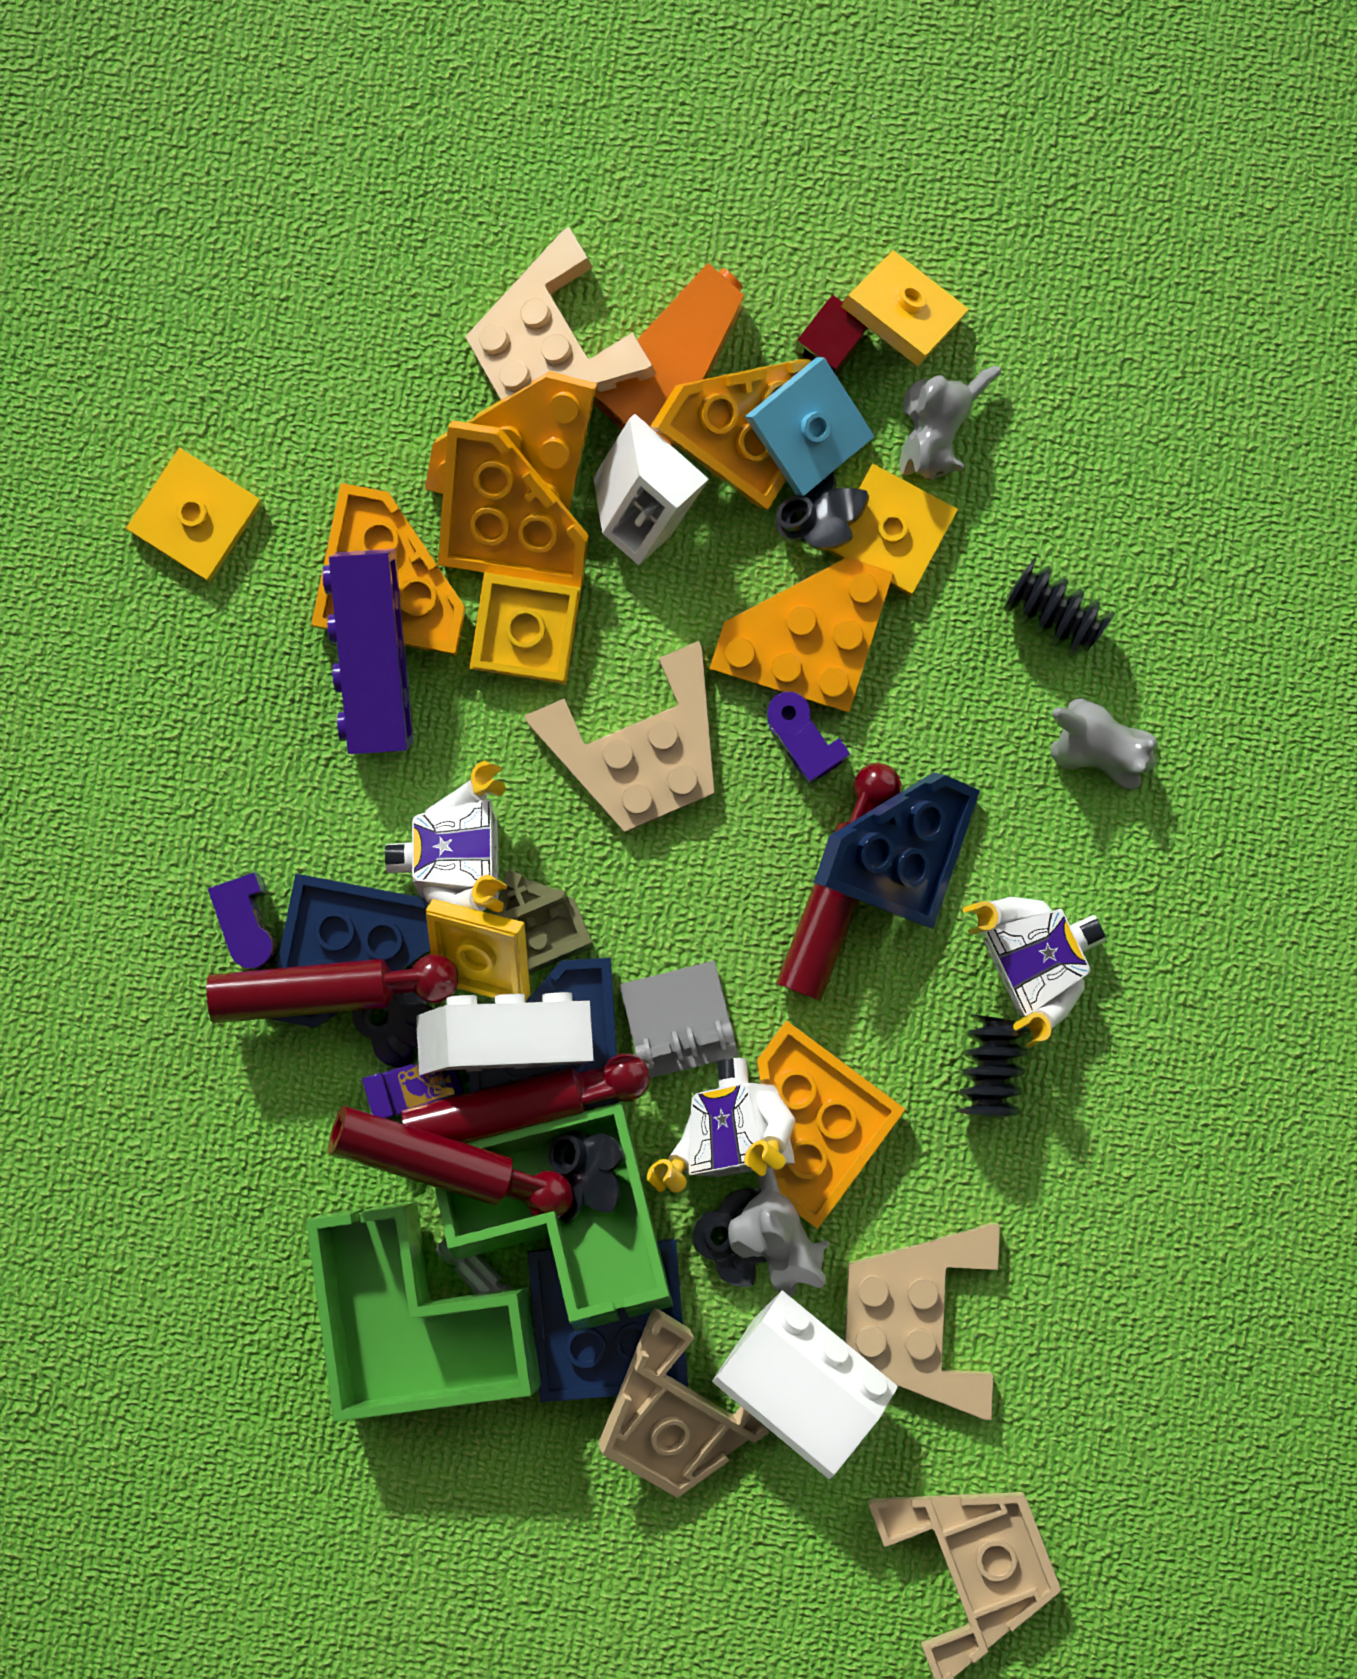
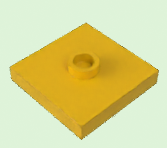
(905, 308)
(194, 514)
(897, 528)
(525, 628)
(482, 946)

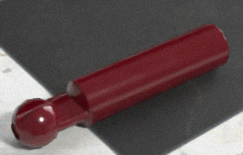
(828, 912)
(325, 988)
(530, 1100)
(444, 1163)

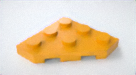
(546, 426)
(711, 427)
(503, 514)
(429, 604)
(809, 634)
(836, 1120)

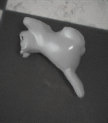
(938, 412)
(1095, 739)
(774, 1230)

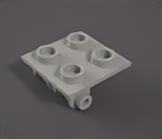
(679, 1019)

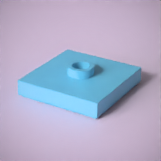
(809, 426)

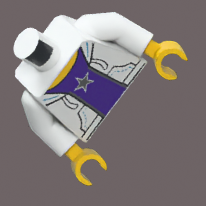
(456, 846)
(1037, 958)
(729, 1132)

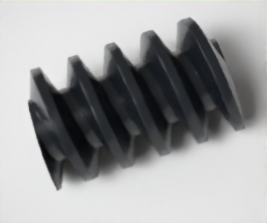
(1057, 610)
(993, 1068)

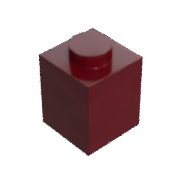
(832, 335)

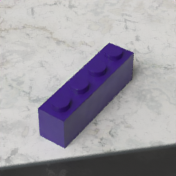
(370, 651)

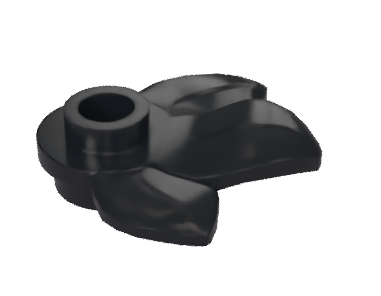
(822, 515)
(397, 1033)
(588, 1171)
(729, 1265)

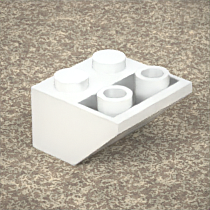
(644, 490)

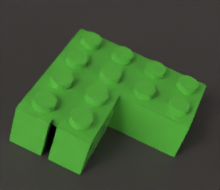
(600, 1258)
(392, 1343)

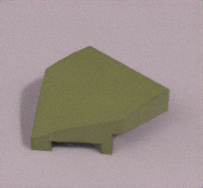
(550, 919)

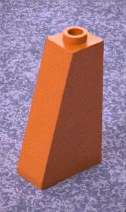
(679, 345)

